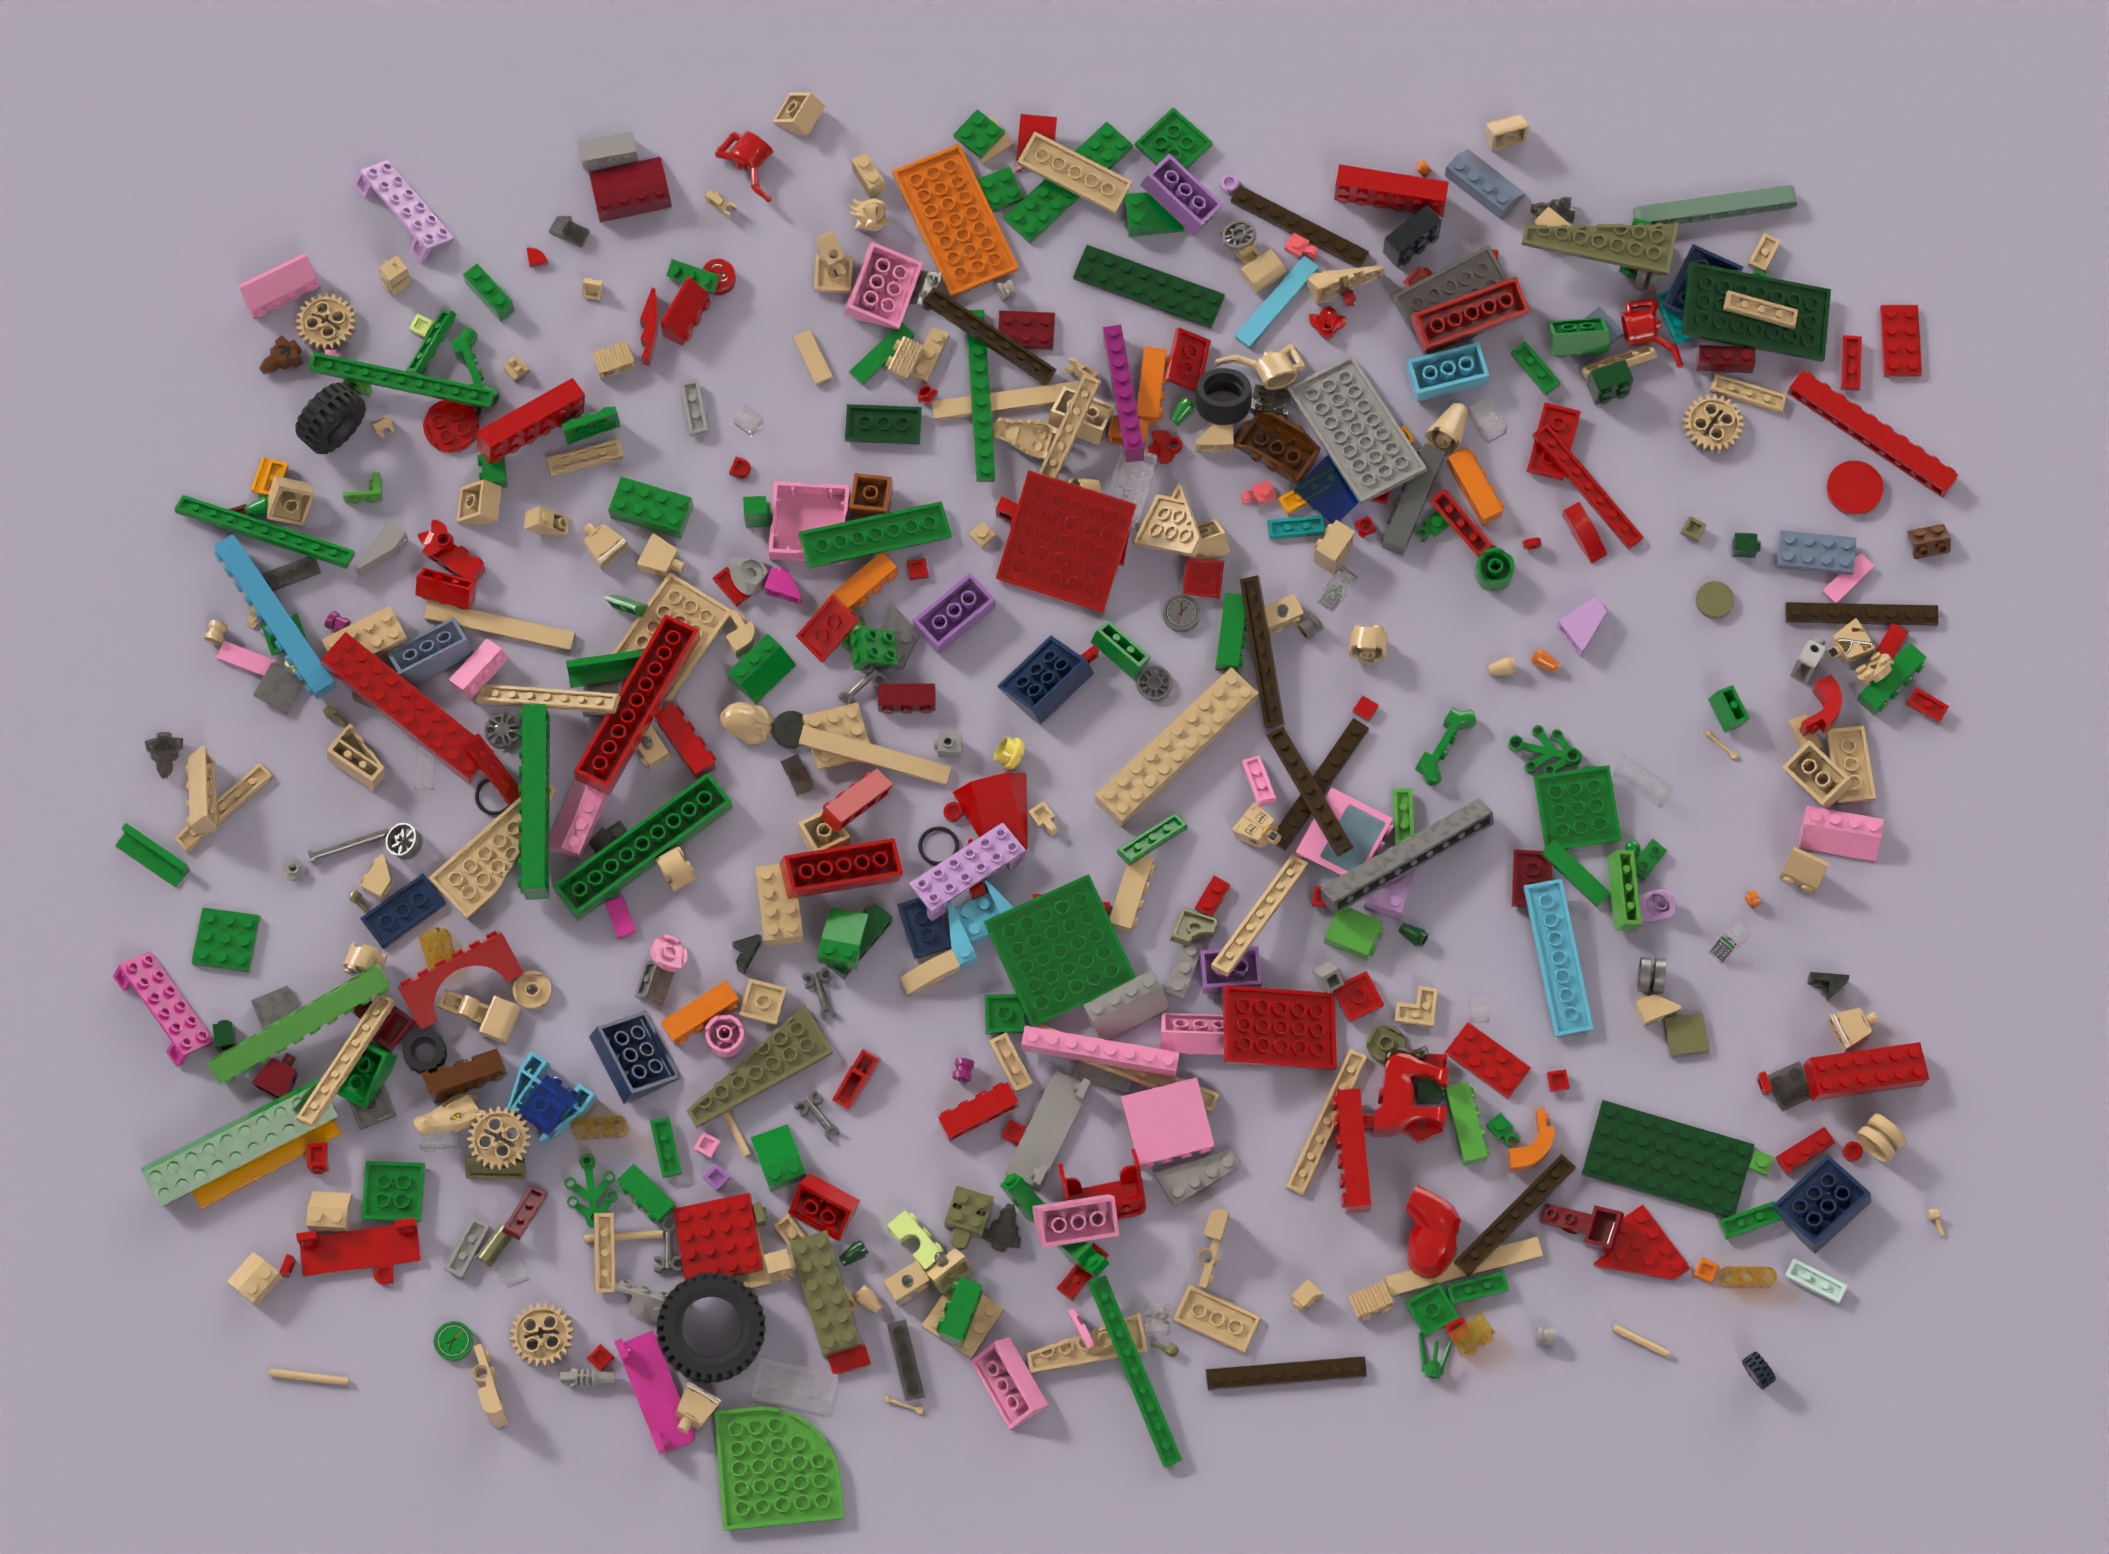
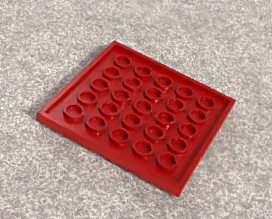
(1066, 541)

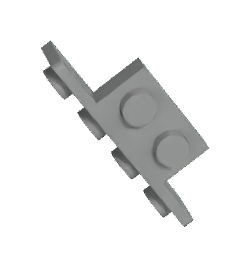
(644, 1301)

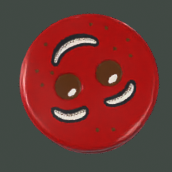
(727, 275)

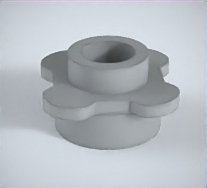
(298, 869)

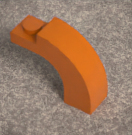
(1528, 1157)

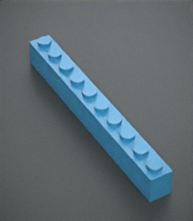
(274, 616)

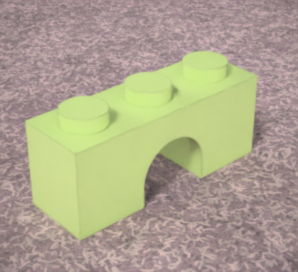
(906, 1227)

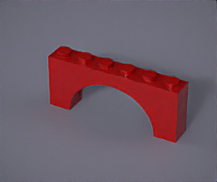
(421, 991)

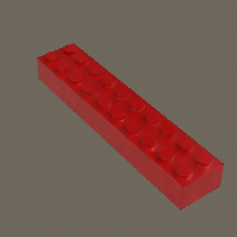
(639, 703)
(401, 704)

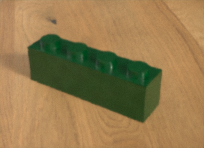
(876, 925)

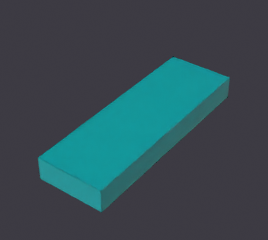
(1673, 324)
(1296, 527)

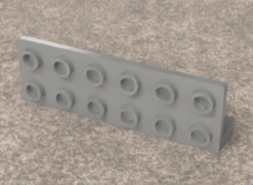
(1048, 1128)

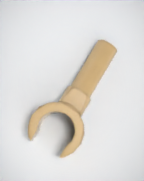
(1934, 1214)

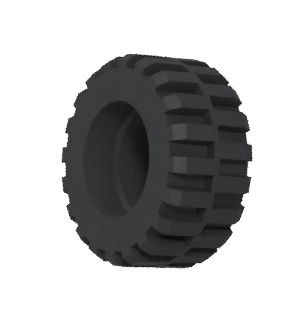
(330, 418)

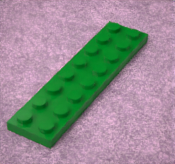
(1049, 200)
(874, 535)

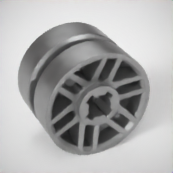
(1651, 279)
(1651, 975)

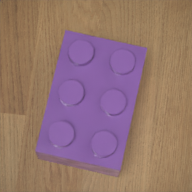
(1244, 974)

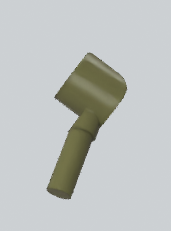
(330, 711)
(354, 898)
(1171, 1350)

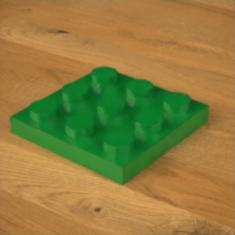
(1174, 136)
(226, 939)
(393, 1191)

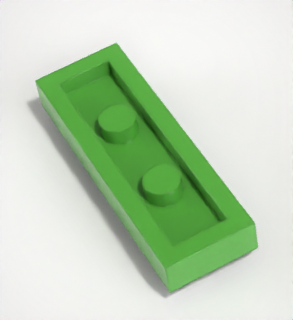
(1403, 814)

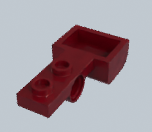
(393, 1028)
(1599, 1227)

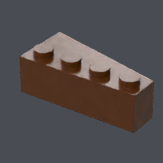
(464, 1075)

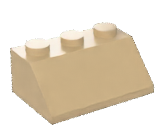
(1096, 420)

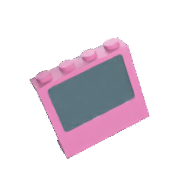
(1362, 825)

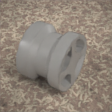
(1006, 290)
(1545, 1336)

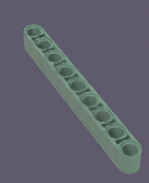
(1718, 206)

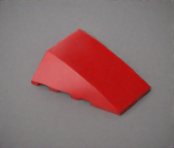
(996, 801)

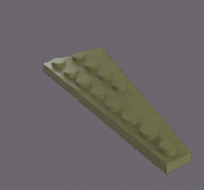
(1630, 246)
(782, 1055)

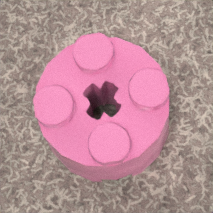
(722, 1026)

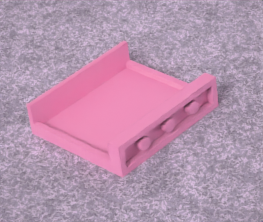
(1167, 1122)

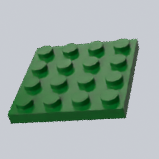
(1577, 807)

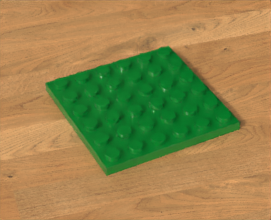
(1059, 950)

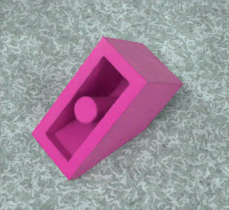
(781, 585)

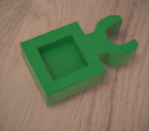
(1433, 525)
(1501, 1128)

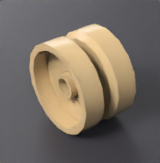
(1881, 1138)

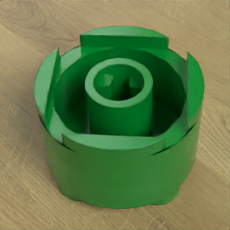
(1503, 564)

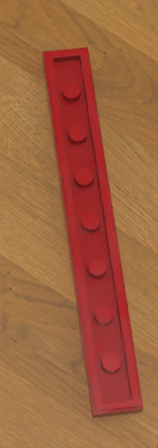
(1587, 486)

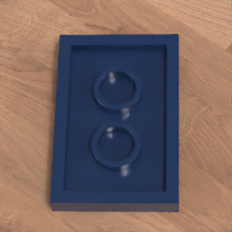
(923, 935)

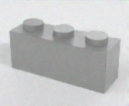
(608, 150)

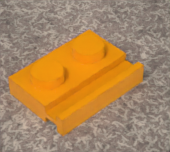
(265, 474)

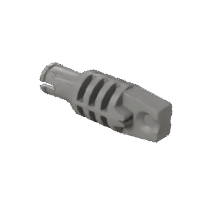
(587, 1377)

